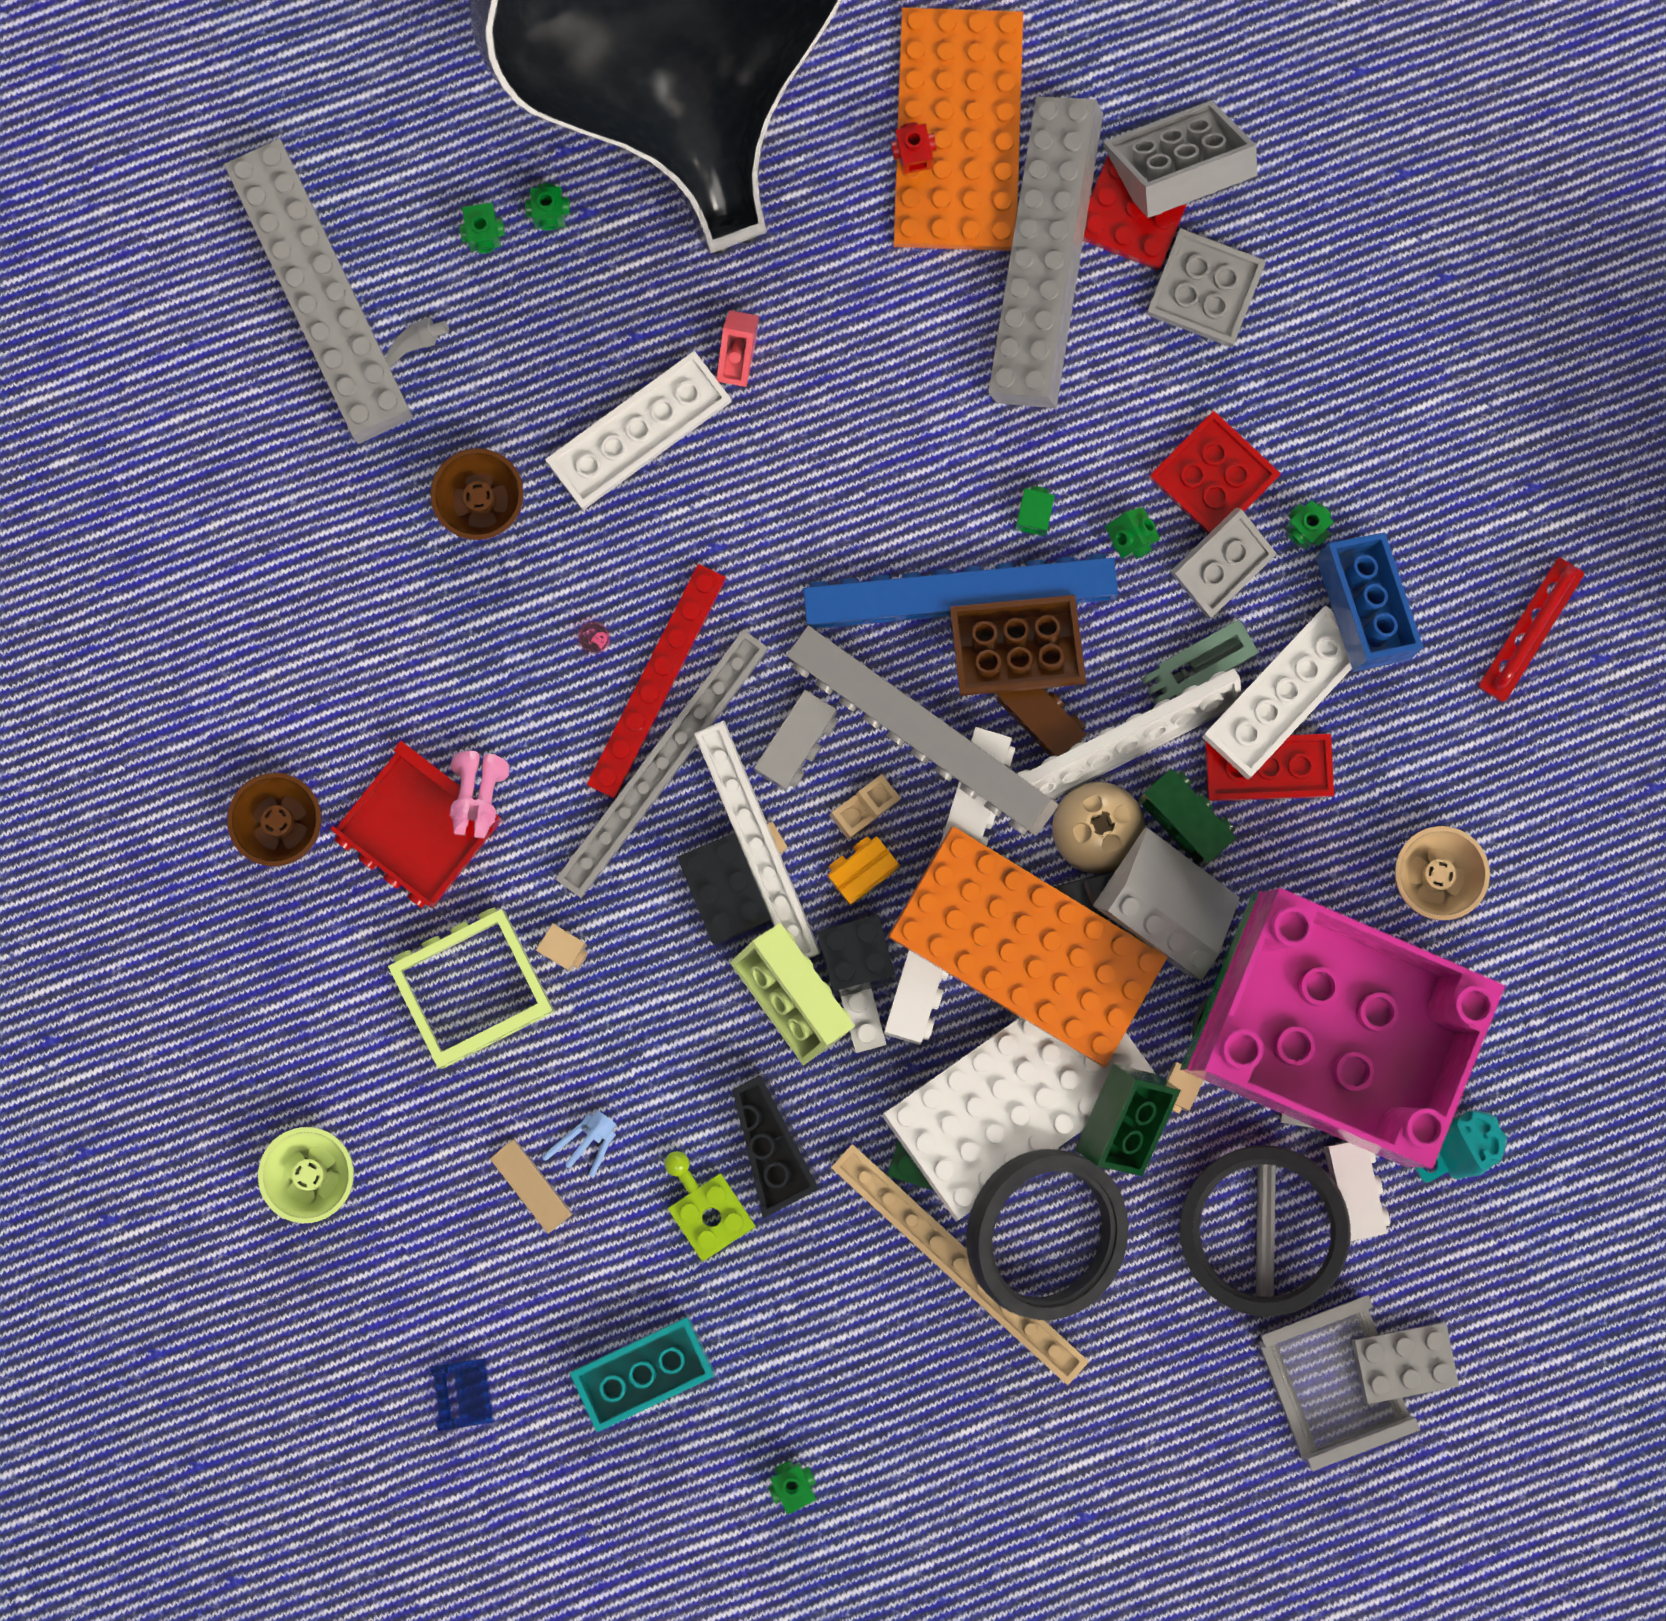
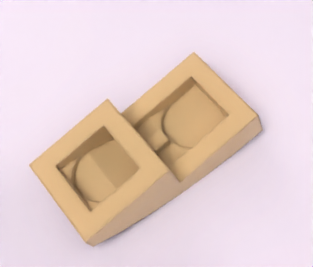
(865, 806)

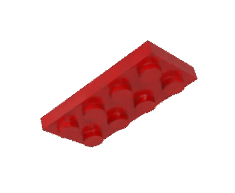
(1295, 770)

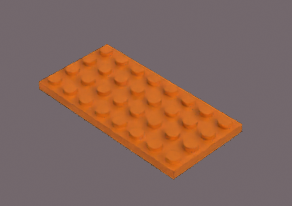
(966, 86)
(1027, 946)

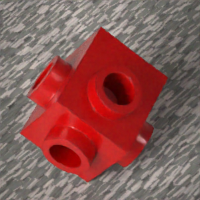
(913, 147)

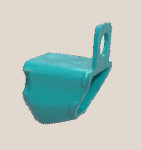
(1469, 1147)

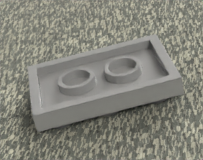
(1223, 562)
(1405, 1363)

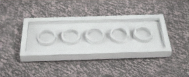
(638, 430)
(1281, 695)

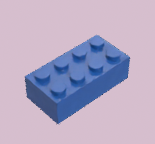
(1369, 602)

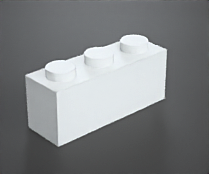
(1354, 1176)

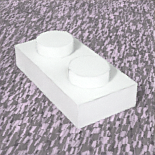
(864, 1015)

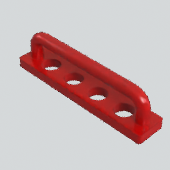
(1502, 684)

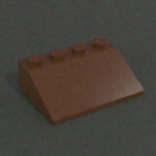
(1017, 645)

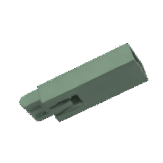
(1207, 657)

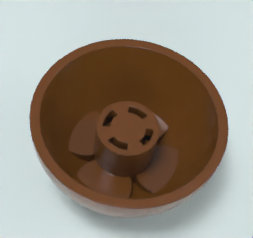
(465, 483)
(256, 819)

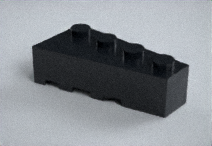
(773, 1147)

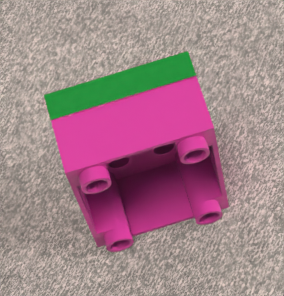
(1343, 1027)

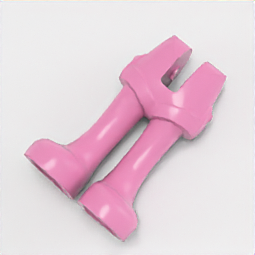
(466, 808)

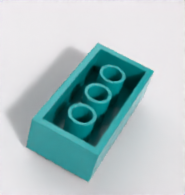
(642, 1374)

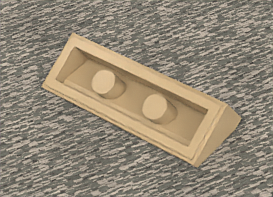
(531, 1186)

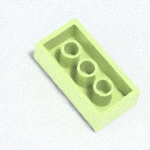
(792, 993)

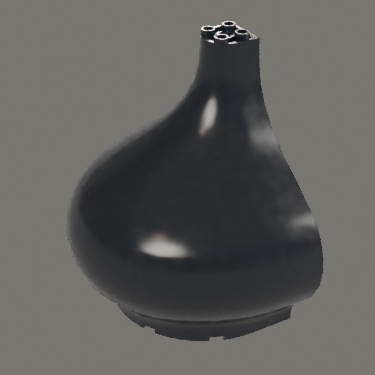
(662, 80)

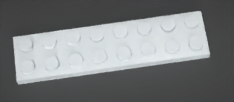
(1136, 736)

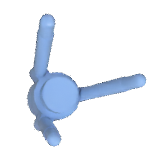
(598, 1128)

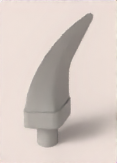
(417, 336)

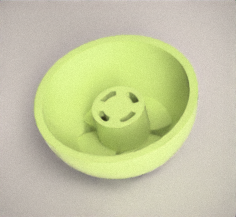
(289, 1181)

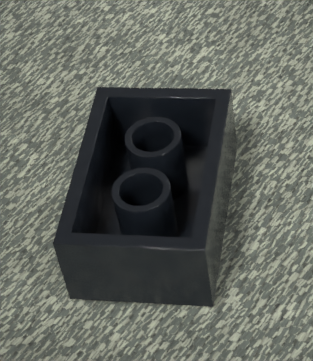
(724, 889)

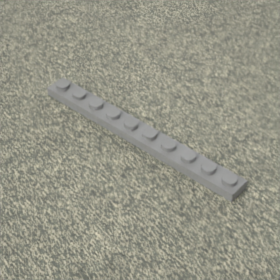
(661, 764)

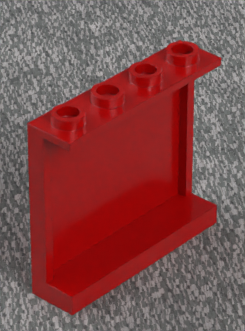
(408, 829)

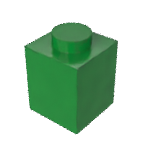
(1035, 511)

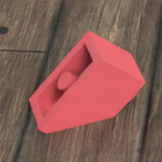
(737, 348)

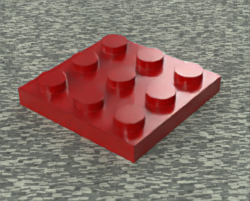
(1123, 228)
(1214, 473)

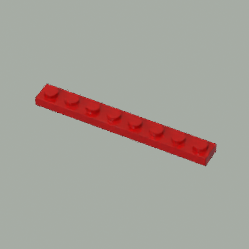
(656, 681)

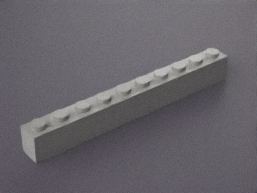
(923, 731)

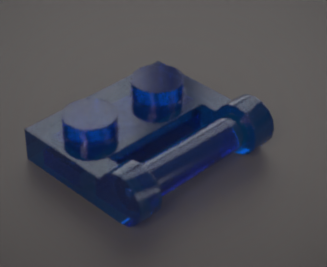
(472, 1394)

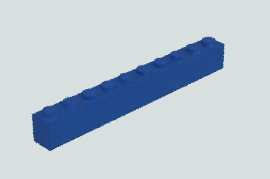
(933, 595)

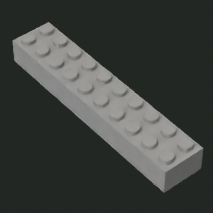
(1046, 252)
(318, 291)

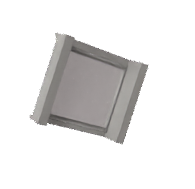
(1321, 1387)

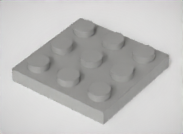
(1206, 287)

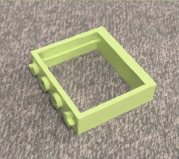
(495, 1033)

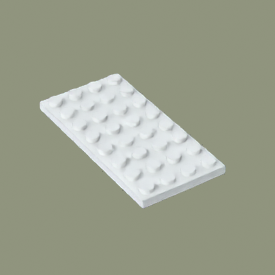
(998, 1103)

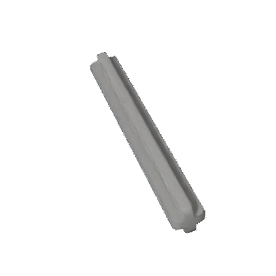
(1265, 1230)

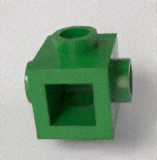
(550, 216)
(481, 228)
(1133, 533)
(1304, 534)
(792, 1498)

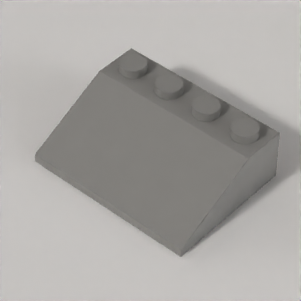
(1182, 158)
(1169, 904)

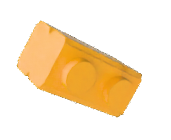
(862, 870)

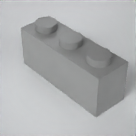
(796, 741)

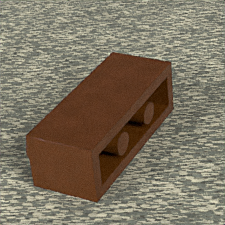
(1043, 719)

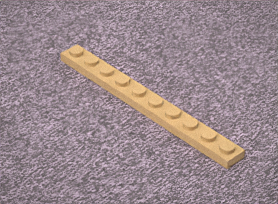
(953, 1260)

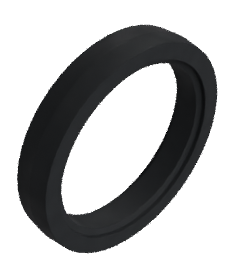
(1104, 1264)
(1215, 1285)

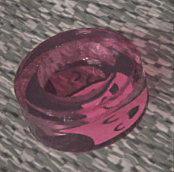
(594, 637)

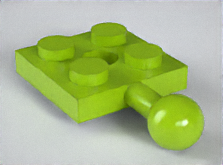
(712, 1194)

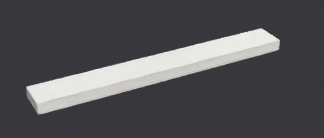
(755, 835)

